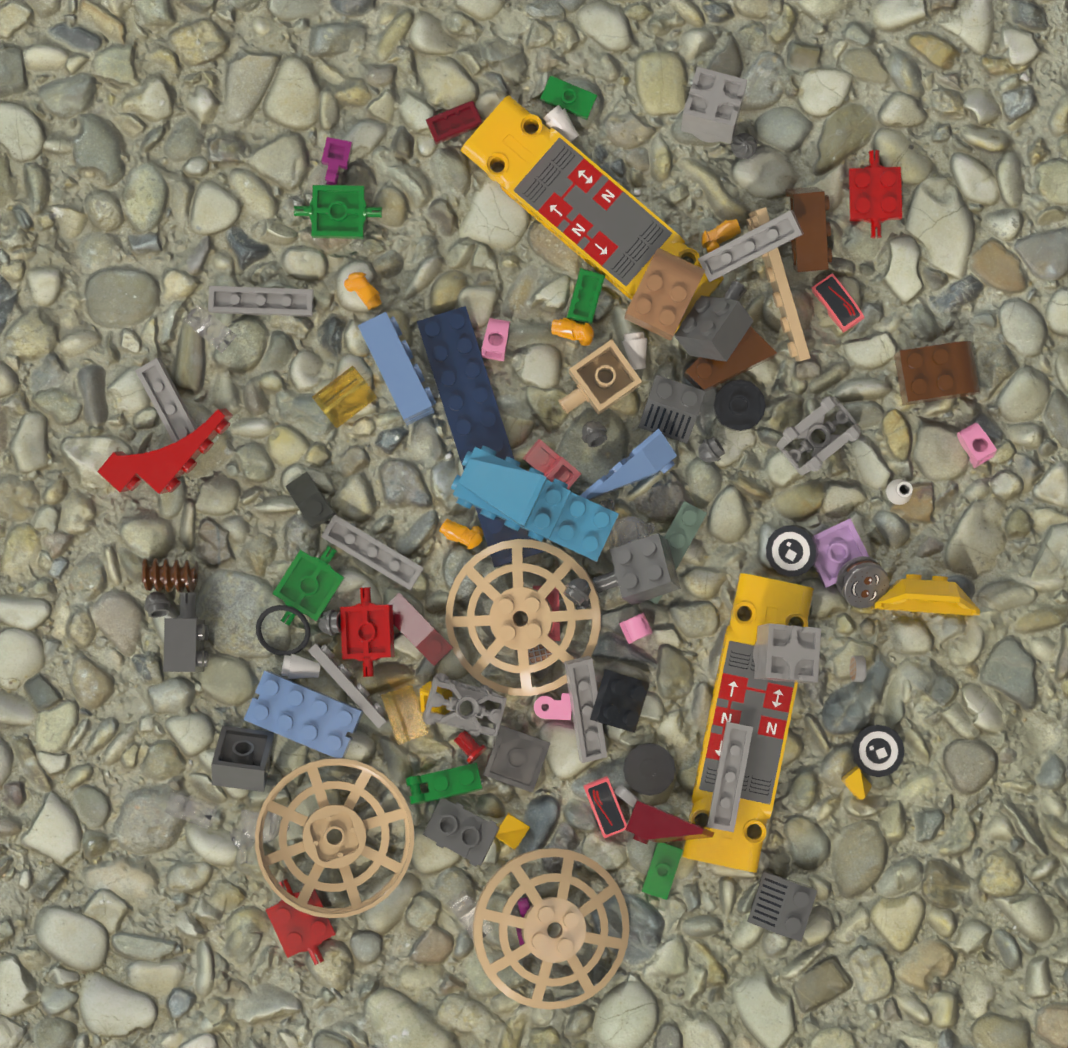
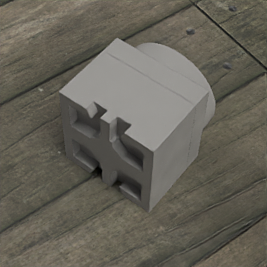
(713, 106)
(787, 653)

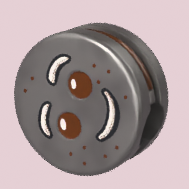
(862, 581)

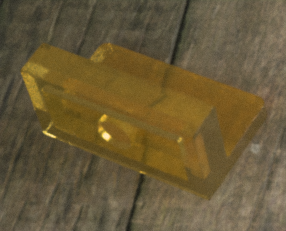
(344, 397)
(404, 714)

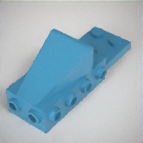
(532, 503)

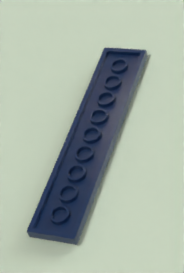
(469, 406)

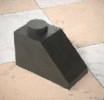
(310, 500)

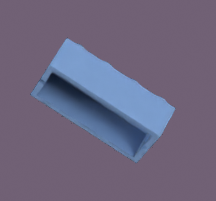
(396, 369)
(303, 715)

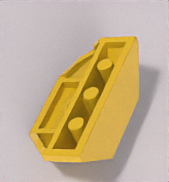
(927, 597)

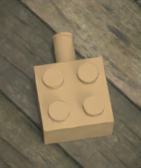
(601, 379)

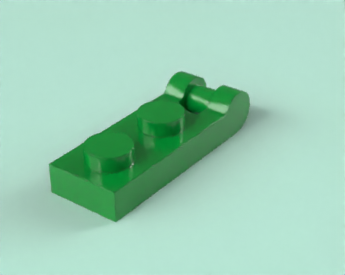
(445, 783)

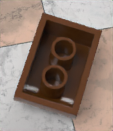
(936, 372)

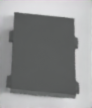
(461, 831)

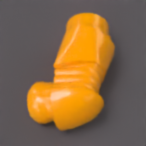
(723, 232)
(367, 293)
(571, 330)
(459, 533)

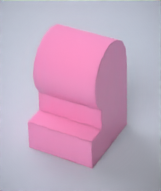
(495, 339)
(976, 444)
(636, 628)
(549, 708)

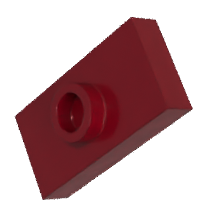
(454, 122)

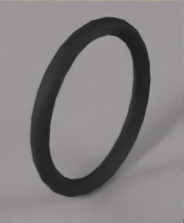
(285, 608)

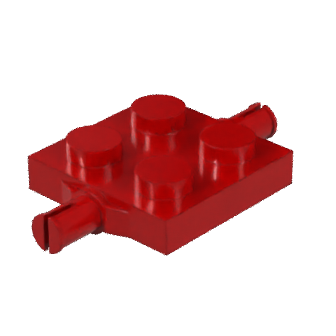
(875, 194)
(367, 632)
(297, 929)

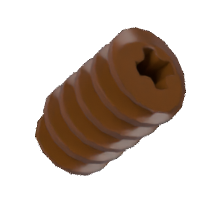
(169, 576)

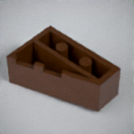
(811, 248)
(749, 353)

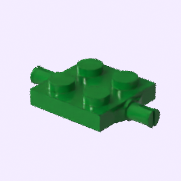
(338, 211)
(309, 585)

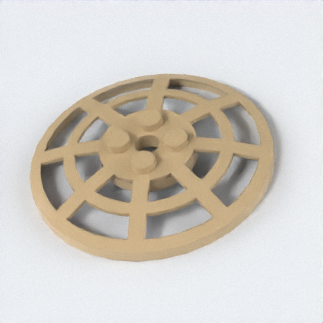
(531, 602)
(338, 854)
(535, 926)

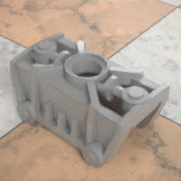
(815, 422)
(464, 692)

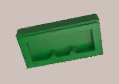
(568, 96)
(585, 296)
(662, 870)

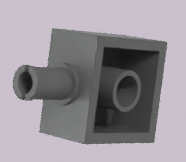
(715, 325)
(641, 570)
(185, 639)

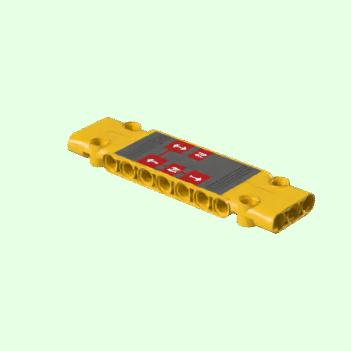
(576, 199)
(752, 703)

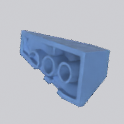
(643, 462)

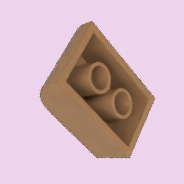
(664, 294)

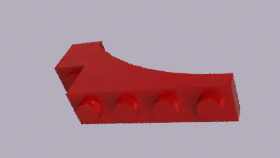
(165, 465)

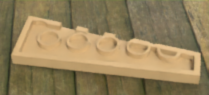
(782, 294)

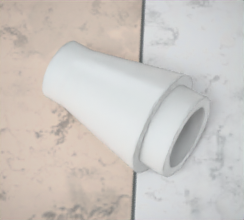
(560, 121)
(635, 348)
(894, 494)
(299, 667)

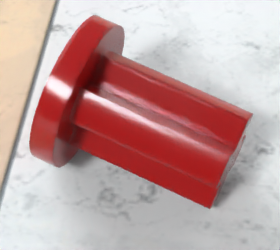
(469, 746)

